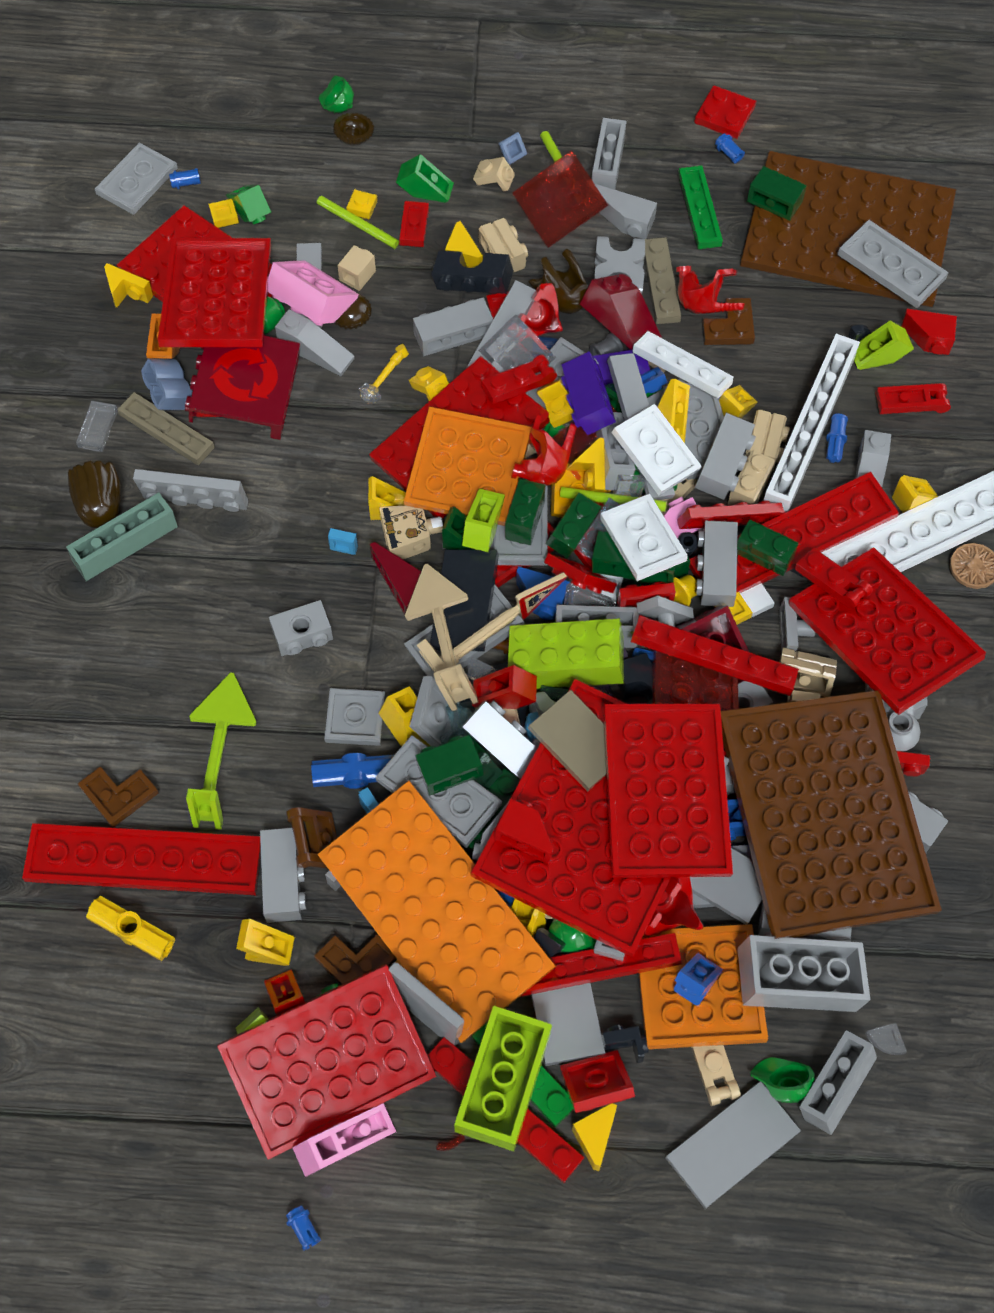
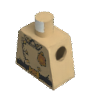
(408, 530)

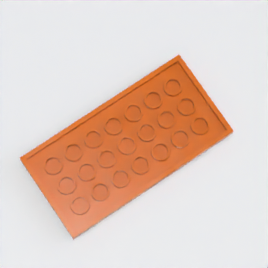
(430, 911)

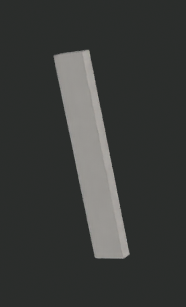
(632, 399)

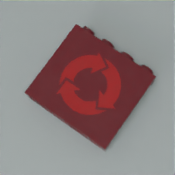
(246, 383)

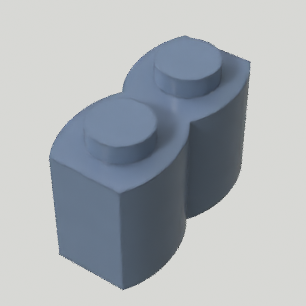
(166, 383)

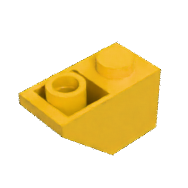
(397, 715)

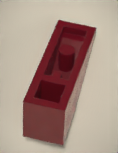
(397, 573)

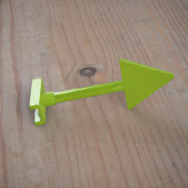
(224, 707)

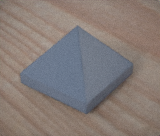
(513, 148)

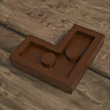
(732, 330)
(118, 801)
(346, 966)

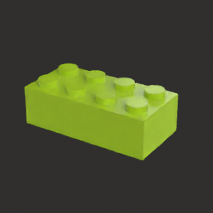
(569, 651)
(503, 1078)

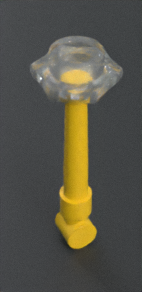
(370, 392)

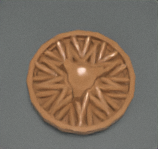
(973, 565)

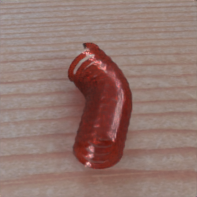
(445, 1146)

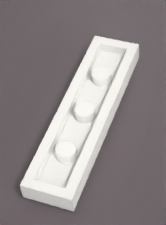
(683, 364)

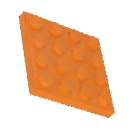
(462, 455)
(720, 1017)

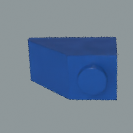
(547, 609)

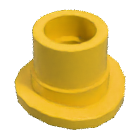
(685, 589)

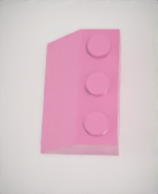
(309, 291)

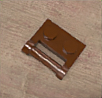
(320, 832)

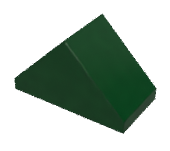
(454, 530)

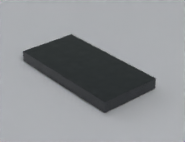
(475, 575)

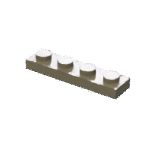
(661, 281)
(166, 428)

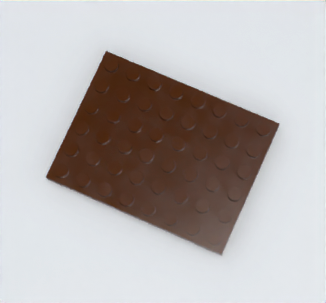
(833, 210)
(827, 815)

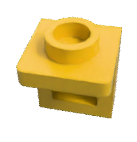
(429, 381)

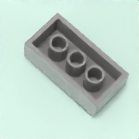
(803, 973)

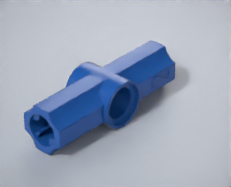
(351, 771)

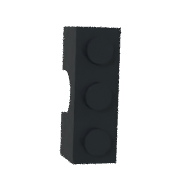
(490, 276)
(638, 678)

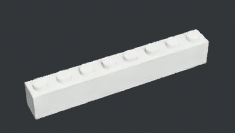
(812, 422)

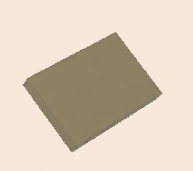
(574, 738)

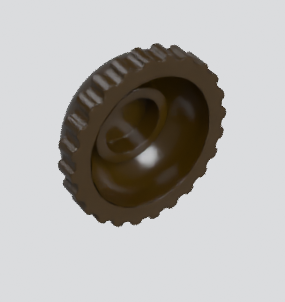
(353, 128)
(356, 314)

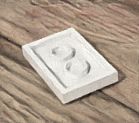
(656, 449)
(643, 537)

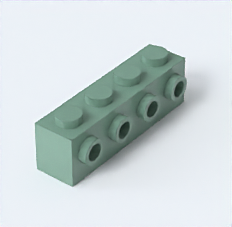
(122, 536)

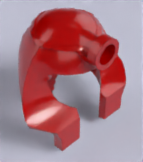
(703, 298)
(543, 314)
(550, 459)
(675, 908)

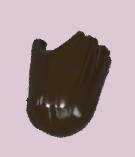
(568, 285)
(95, 492)

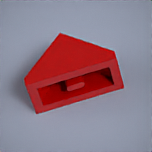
(284, 992)

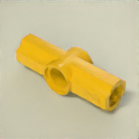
(145, 936)

